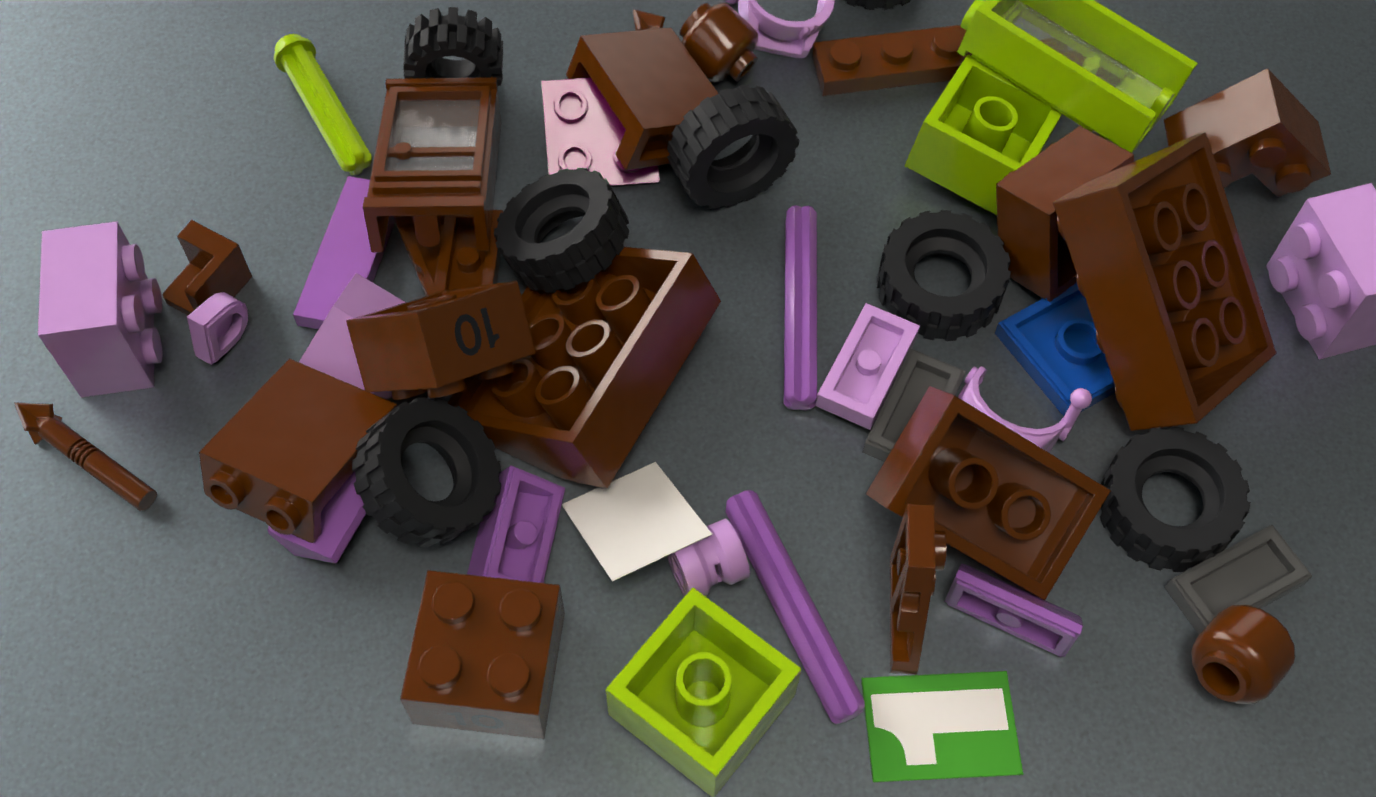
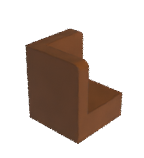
(213, 268)

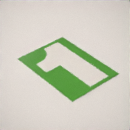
(941, 726)

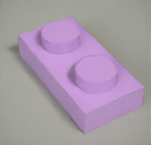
(867, 366)

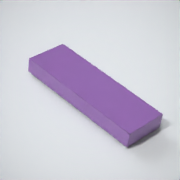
(340, 256)

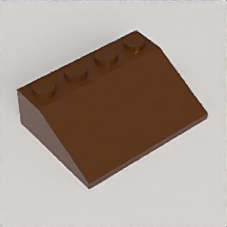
(1166, 284)
(596, 366)

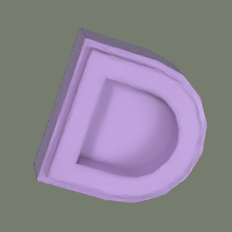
(217, 326)

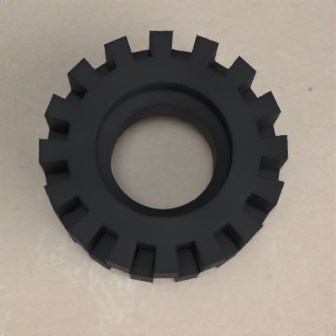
(457, 37)

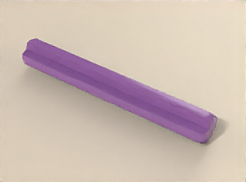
(800, 308)
(795, 608)

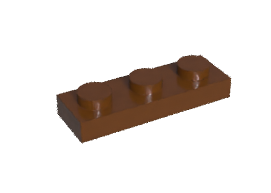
(888, 60)

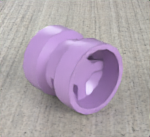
(710, 560)

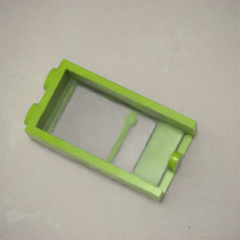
(1079, 62)

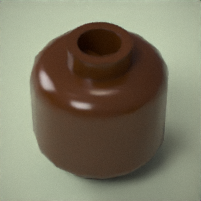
(720, 42)
(1242, 654)

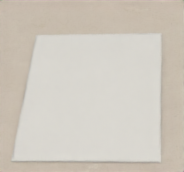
(635, 521)

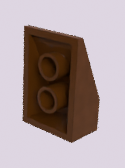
(989, 491)

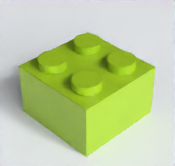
(980, 133)
(702, 691)

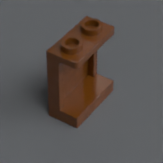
(647, 84)
(290, 448)

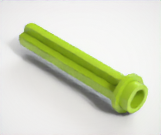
(297, 58)

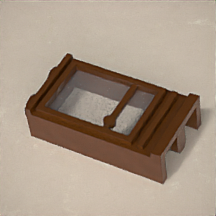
(435, 157)

